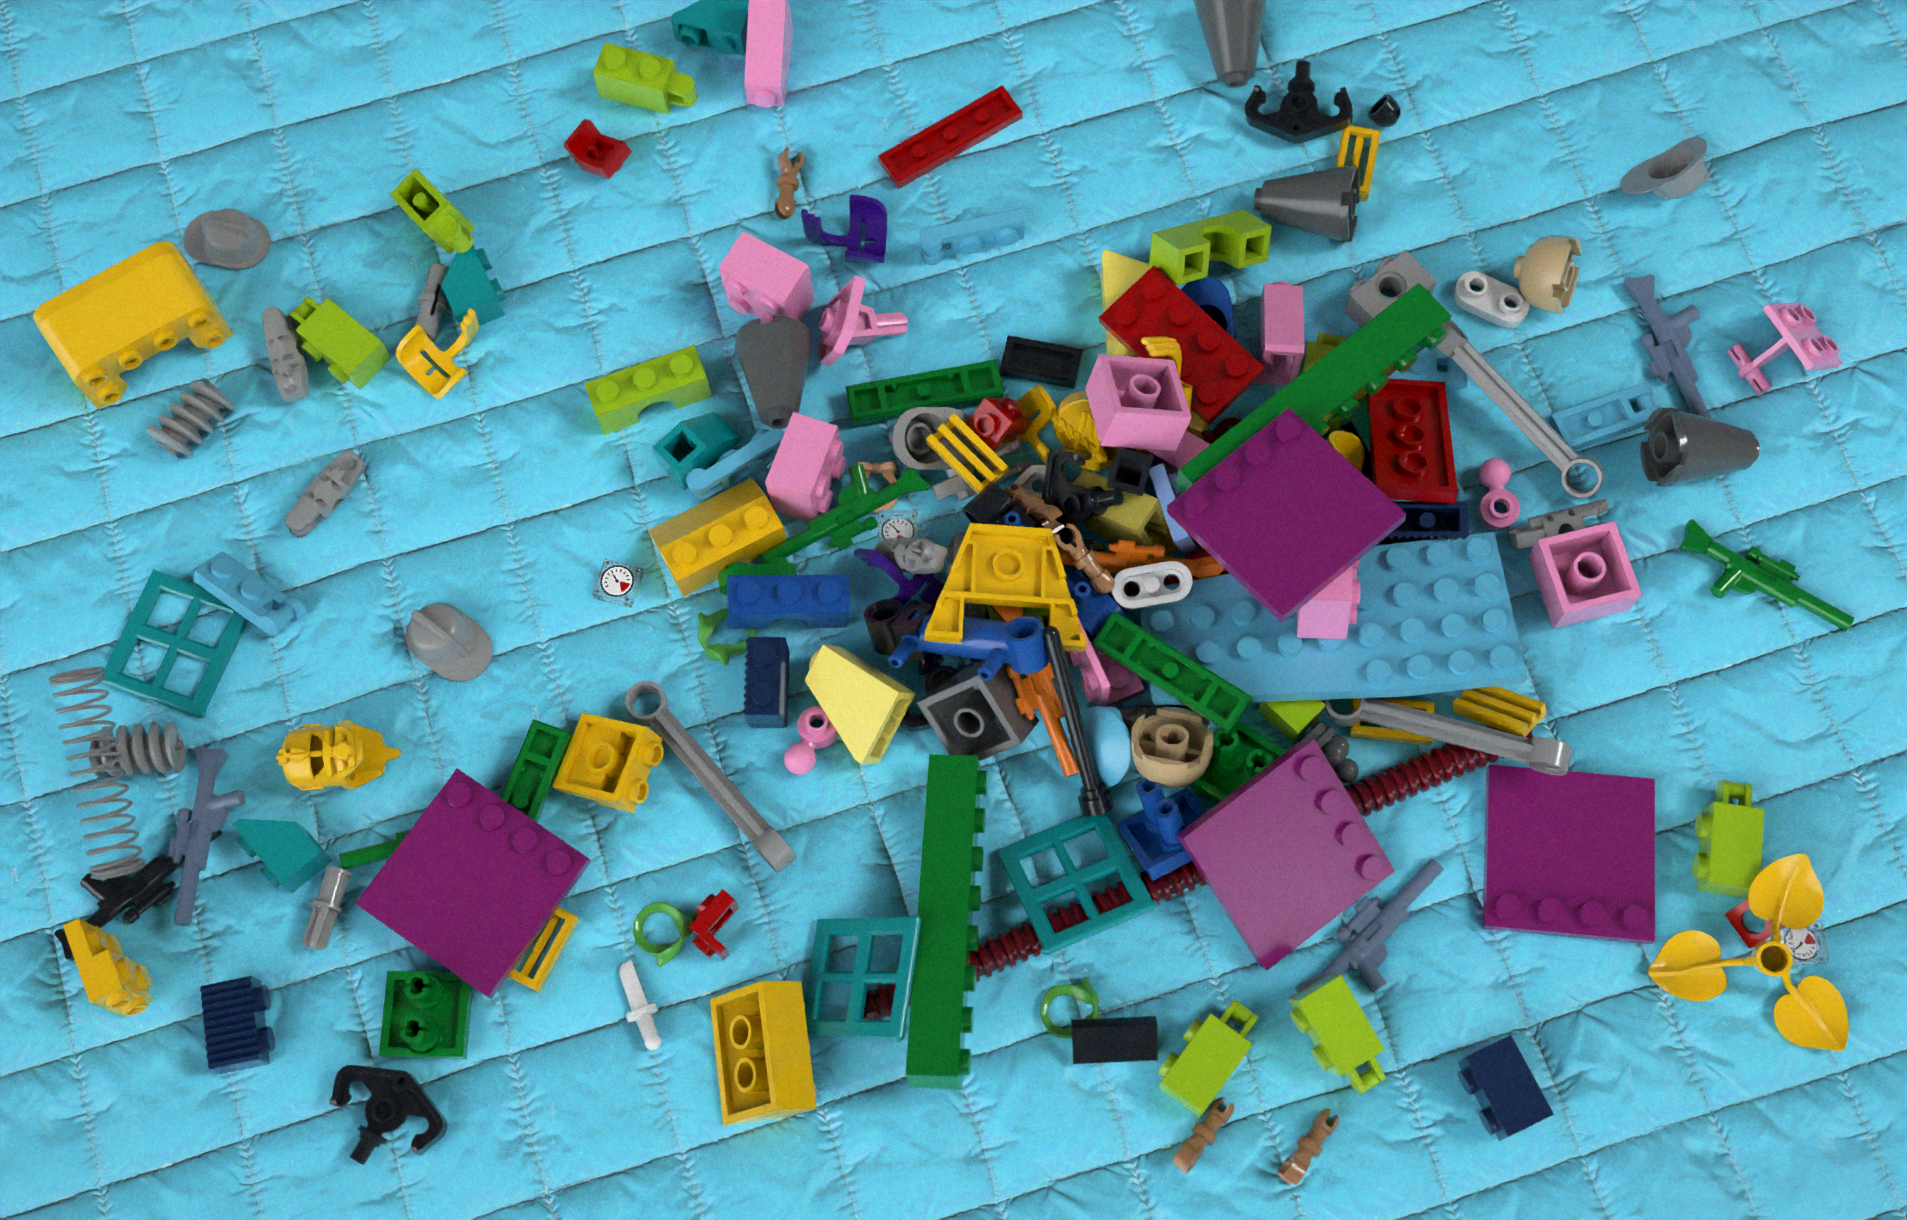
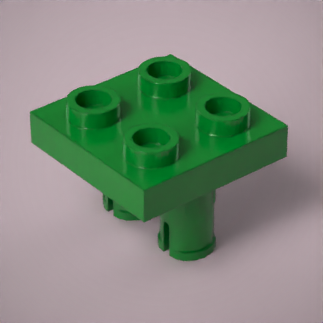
(1235, 761)
(425, 1015)

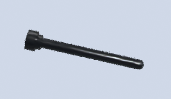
(1094, 797)

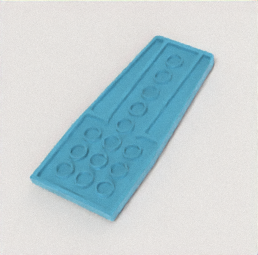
(1425, 624)

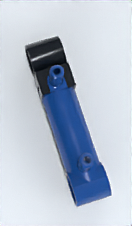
(997, 508)
(902, 632)

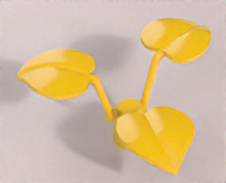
(1786, 894)

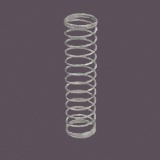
(129, 864)

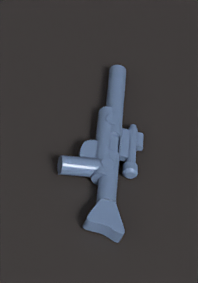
(1672, 336)
(195, 837)
(1373, 927)

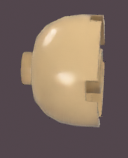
(1548, 272)
(1171, 747)

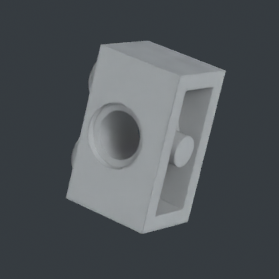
(1391, 275)

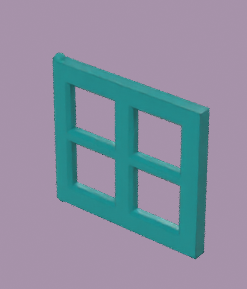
(175, 643)
(1075, 881)
(866, 929)

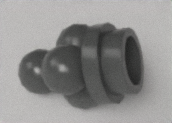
(1335, 750)

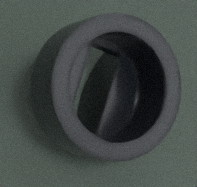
(1385, 111)

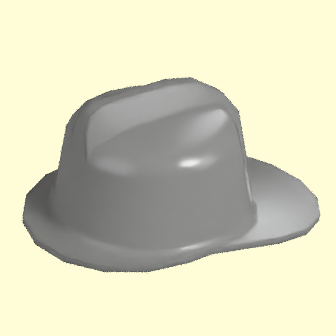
(1671, 172)
(227, 239)
(911, 433)
(449, 642)

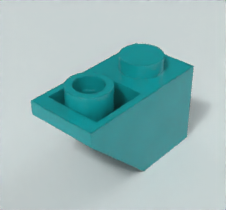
(713, 25)
(469, 287)
(694, 445)
(285, 849)

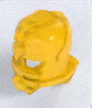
(1077, 430)
(333, 756)

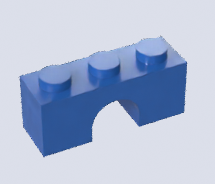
(760, 599)

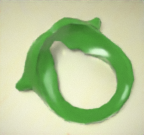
(719, 652)
(663, 952)
(1081, 992)

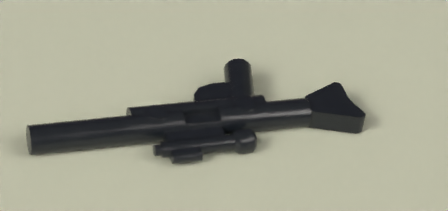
(118, 893)

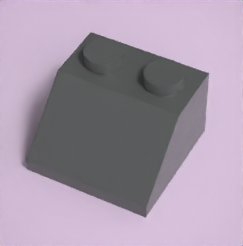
(976, 714)

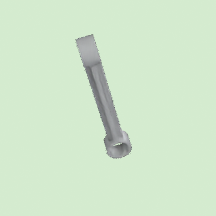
(1517, 409)
(1538, 753)
(717, 784)

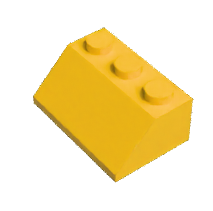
(717, 533)
(762, 1052)

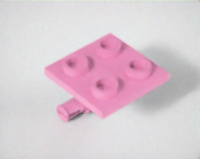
(1799, 333)

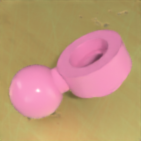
(1495, 475)
(801, 756)

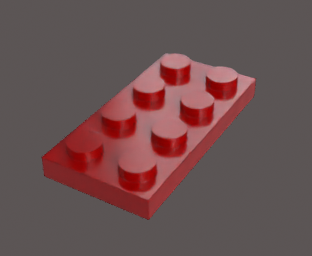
(1210, 356)
(1412, 441)

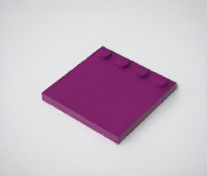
(1286, 514)
(1286, 852)
(1569, 854)
(473, 883)

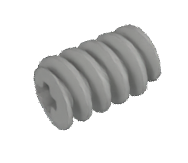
(191, 418)
(142, 751)

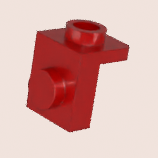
(595, 151)
(997, 419)
(712, 916)

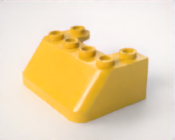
(128, 317)

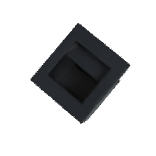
(1129, 470)

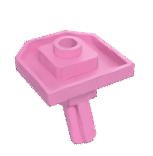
(852, 323)

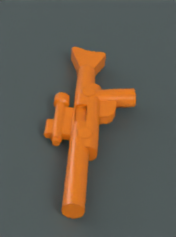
(1131, 555)
(1039, 693)

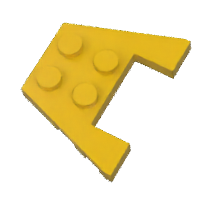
(1006, 569)

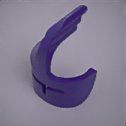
(862, 210)
(909, 587)

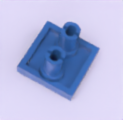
(1154, 829)

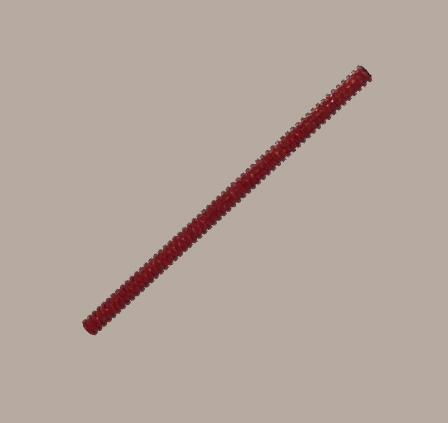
(1366, 796)

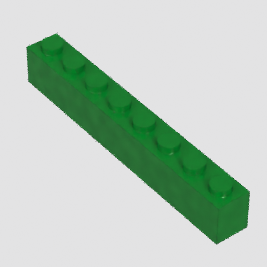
(1340, 377)
(946, 931)

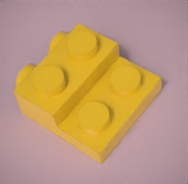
(609, 762)
(106, 974)

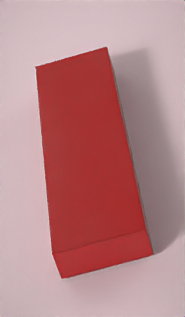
(950, 137)

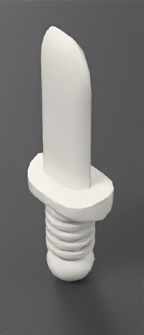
(641, 1011)

